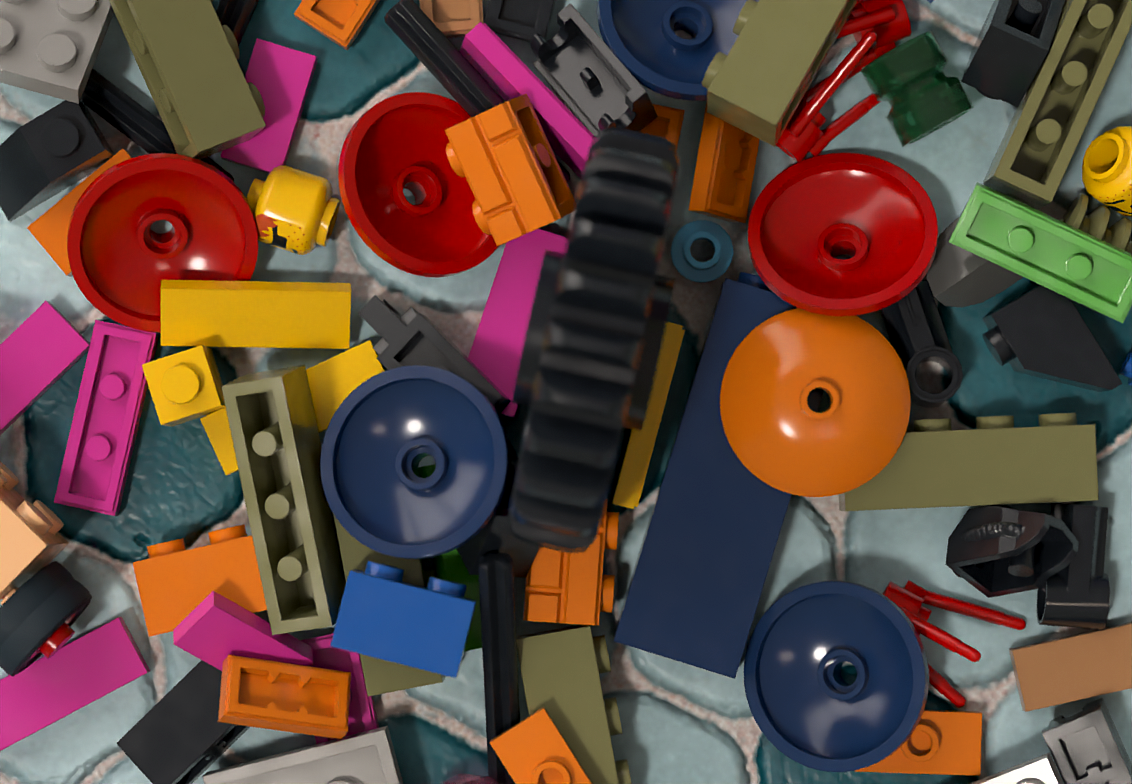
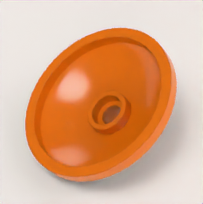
(769, 414)

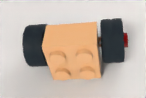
(37, 596)

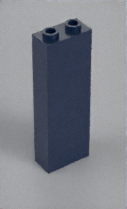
(710, 517)

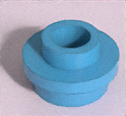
(701, 271)

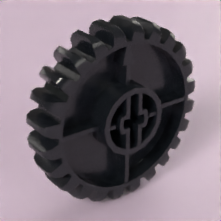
(593, 340)

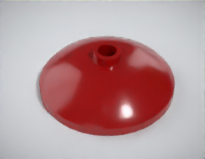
(402, 147)
(839, 208)
(123, 260)

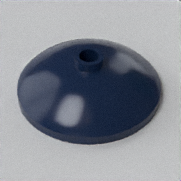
(646, 42)
(375, 456)
(798, 683)

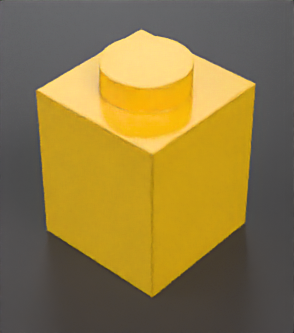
(185, 385)

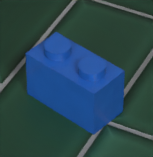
(404, 620)

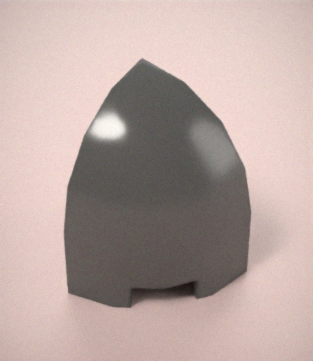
(963, 277)

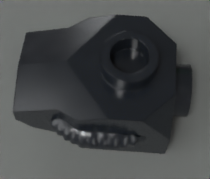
(1009, 549)

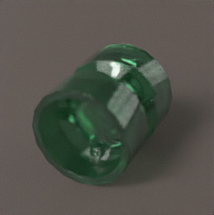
(916, 88)

